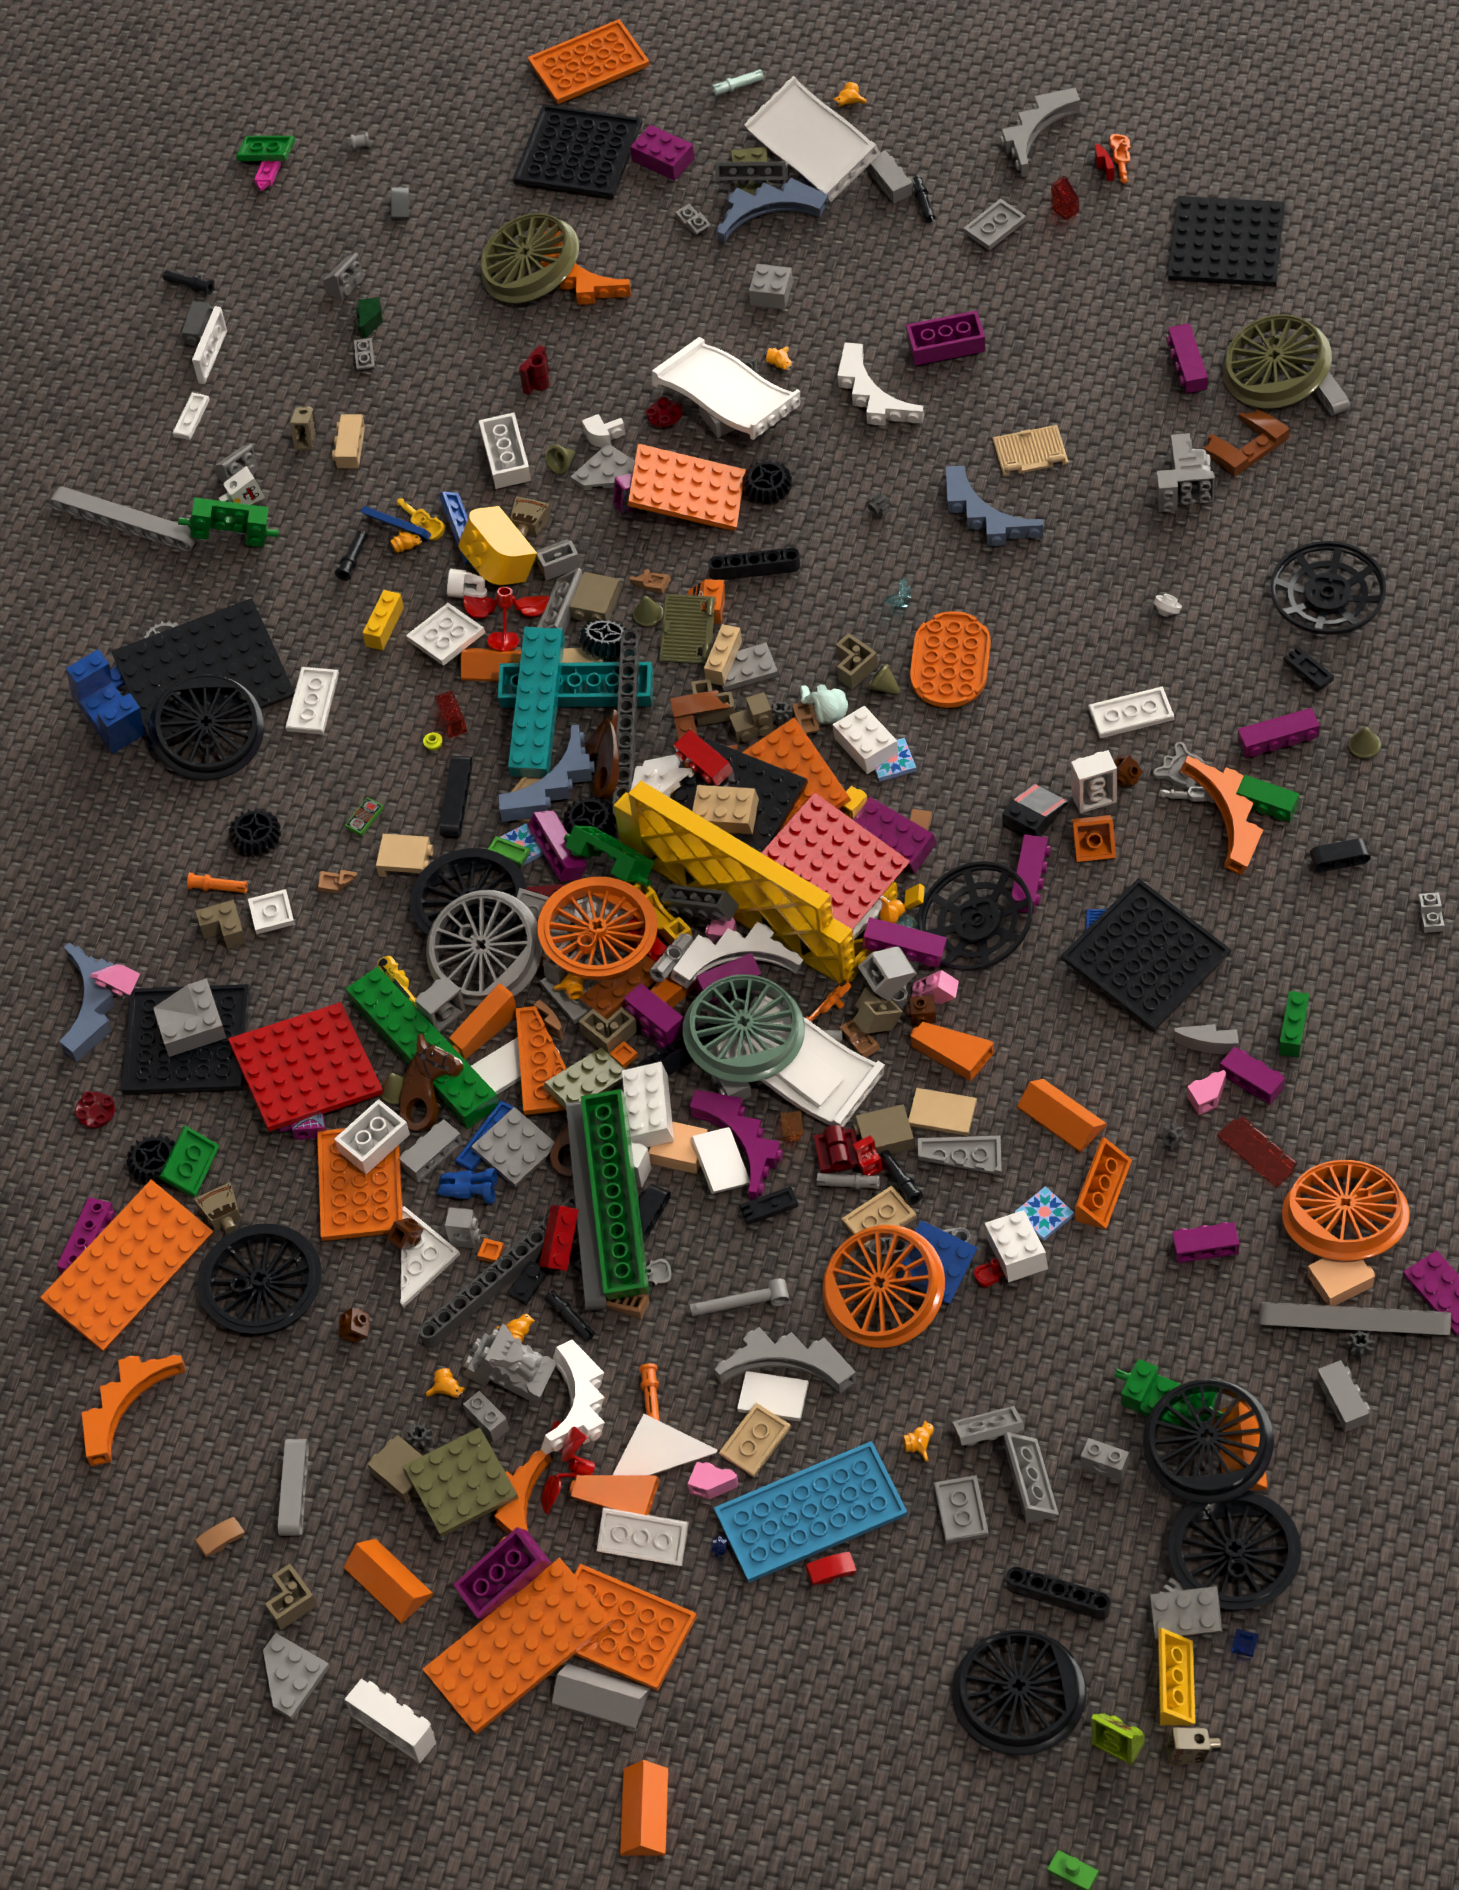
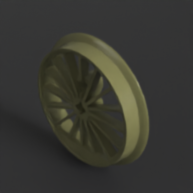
(529, 251)
(1276, 358)

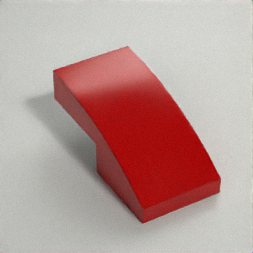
(1104, 161)
(867, 1156)
(830, 1567)

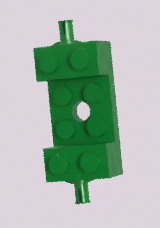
(214, 514)
(629, 863)
(1146, 1388)

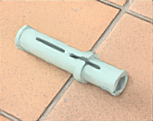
(731, 84)

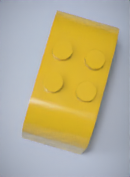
(496, 547)

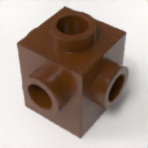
(1127, 771)
(921, 1009)
(405, 1233)
(354, 1325)

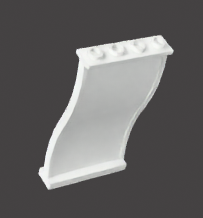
(812, 138)
(725, 388)
(859, 1072)

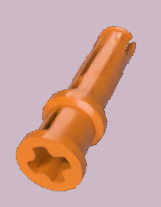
(207, 883)
(650, 1386)

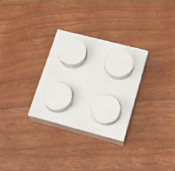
(271, 911)

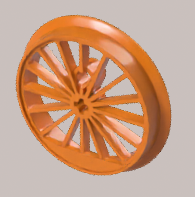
(611, 891)
(1346, 1207)
(837, 1307)

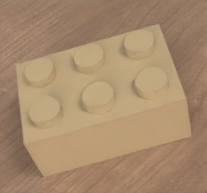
(727, 807)

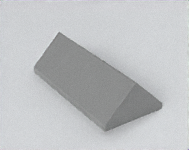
(558, 611)
(1030, 1477)
(599, 1696)

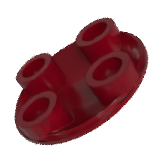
(664, 412)
(95, 1109)

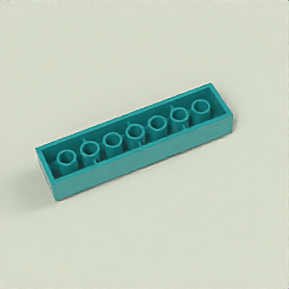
(582, 684)
(536, 702)

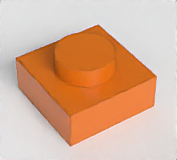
(624, 1054)
(490, 1250)

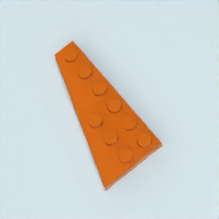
(537, 1062)

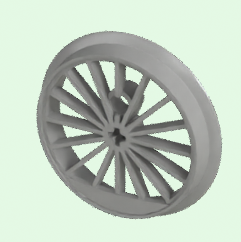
(517, 975)

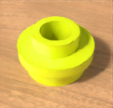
(432, 745)

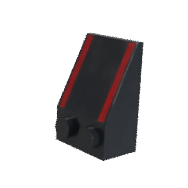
(1032, 811)

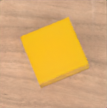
(914, 896)

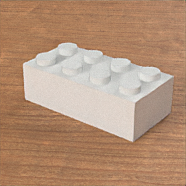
(505, 450)
(648, 1104)
(390, 1720)

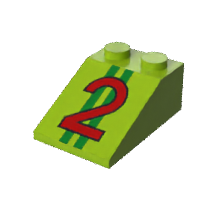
(1116, 1738)

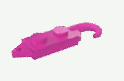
(267, 174)

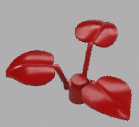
(481, 607)
(578, 1465)

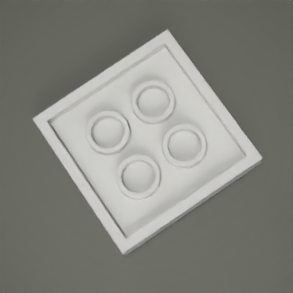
(445, 634)

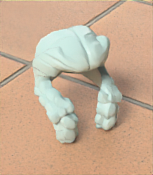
(829, 704)

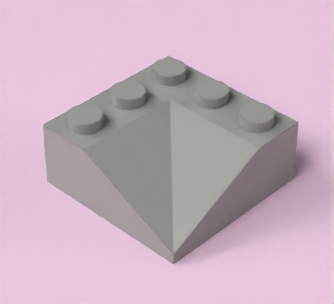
(189, 1019)

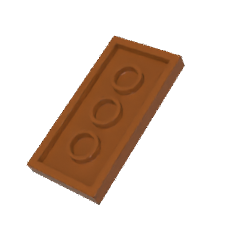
(609, 994)

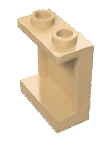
(403, 854)

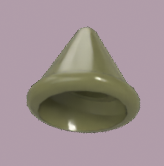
(558, 458)
(648, 612)
(884, 681)
(1364, 743)
(392, 1088)

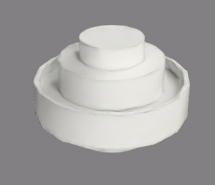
(1167, 605)

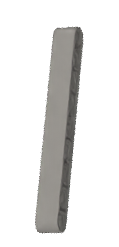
(122, 518)
(1354, 1318)

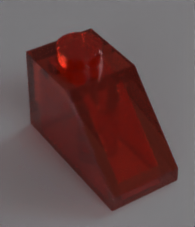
(1064, 199)

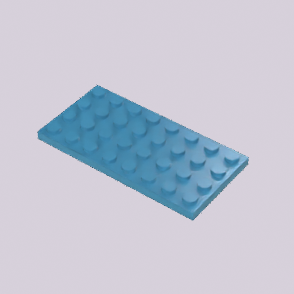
(810, 1511)

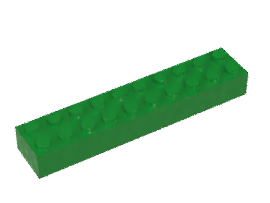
(400, 1024)
(614, 1195)

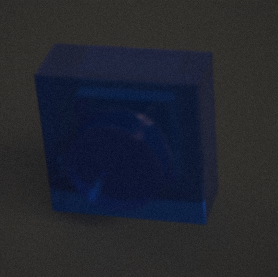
(1245, 1643)

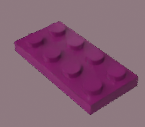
(1437, 1285)

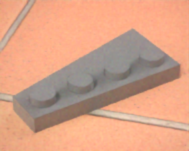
(970, 1153)

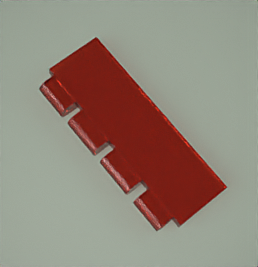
(1253, 1150)

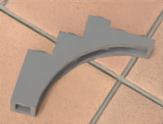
(1031, 123)
(788, 1352)

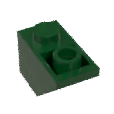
(369, 314)

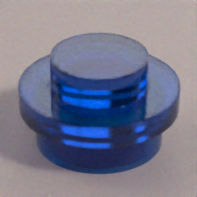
(718, 1546)

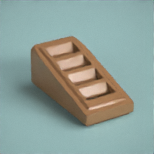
(637, 1312)

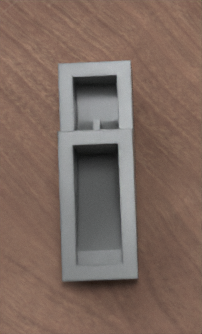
(1207, 1039)

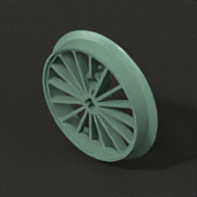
(754, 1065)

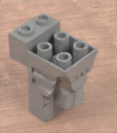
(1189, 479)
(509, 1364)

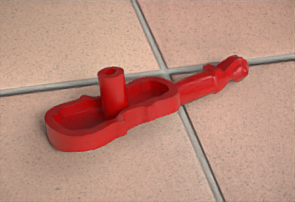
(988, 1273)

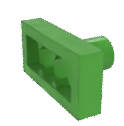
(1073, 1871)

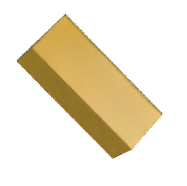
(1176, 1679)

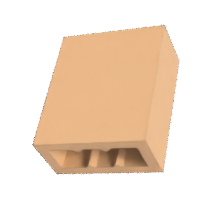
(679, 1153)
(1340, 1279)

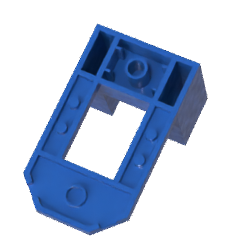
(96, 693)

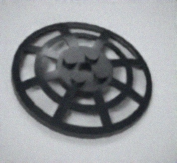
(1328, 582)
(974, 908)

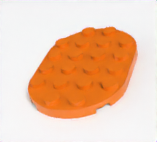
(950, 659)

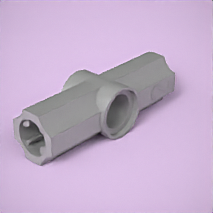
(671, 957)

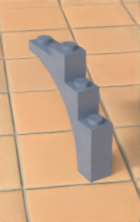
(767, 199)
(982, 516)
(556, 785)
(91, 1022)

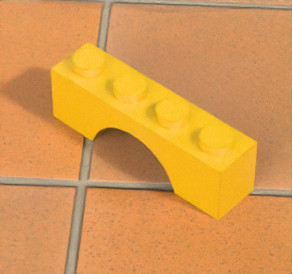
(668, 926)

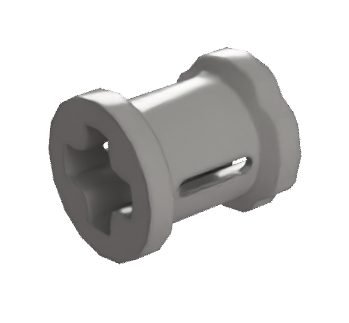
(360, 140)

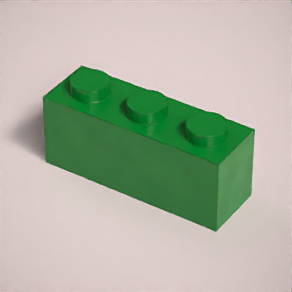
(1269, 798)
(1294, 1024)

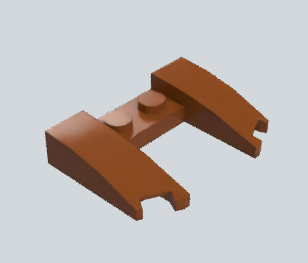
(1271, 435)
(694, 704)

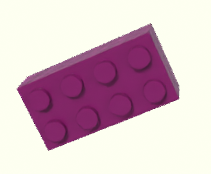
(945, 338)
(897, 832)
(502, 1573)

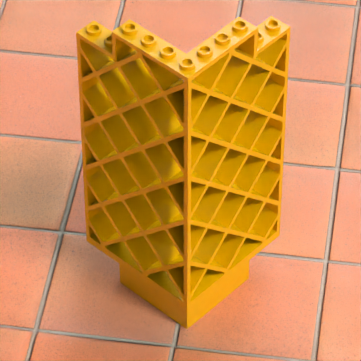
(720, 861)

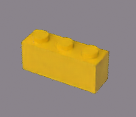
(383, 620)

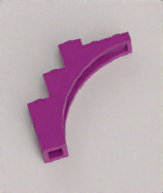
(729, 1111)

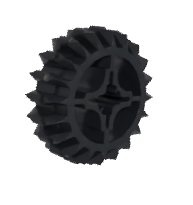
(767, 482)
(601, 639)
(590, 813)
(254, 832)
(152, 1152)

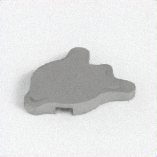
(1171, 768)

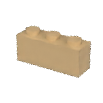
(349, 441)
(723, 654)

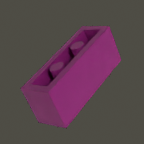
(1253, 1075)
(1205, 1242)

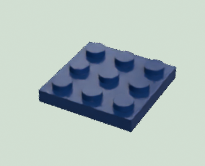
(953, 1253)

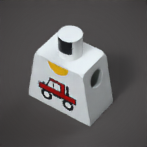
(242, 488)

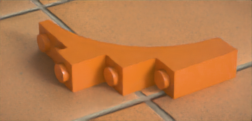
(589, 285)
(1234, 808)
(116, 1397)
(525, 1477)

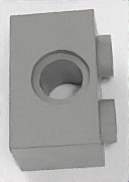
(462, 1228)
(486, 1416)
(1104, 1459)

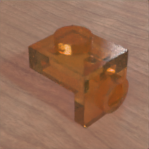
(792, 1125)

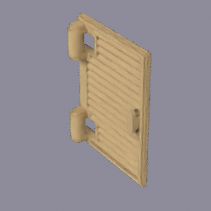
(1030, 450)

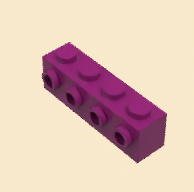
(1187, 358)
(1278, 733)
(550, 837)
(1031, 869)
(915, 944)
(92, 1221)

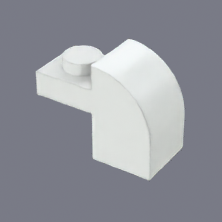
(600, 433)

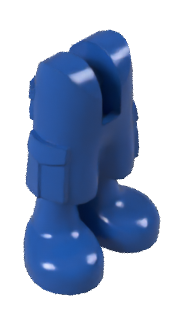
(463, 1184)

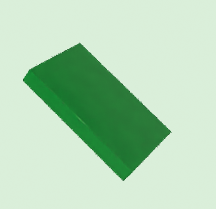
(265, 148)
(189, 1161)

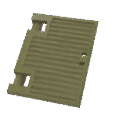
(687, 628)

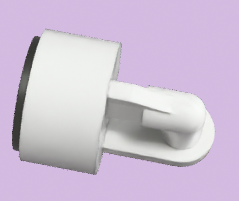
(457, 586)

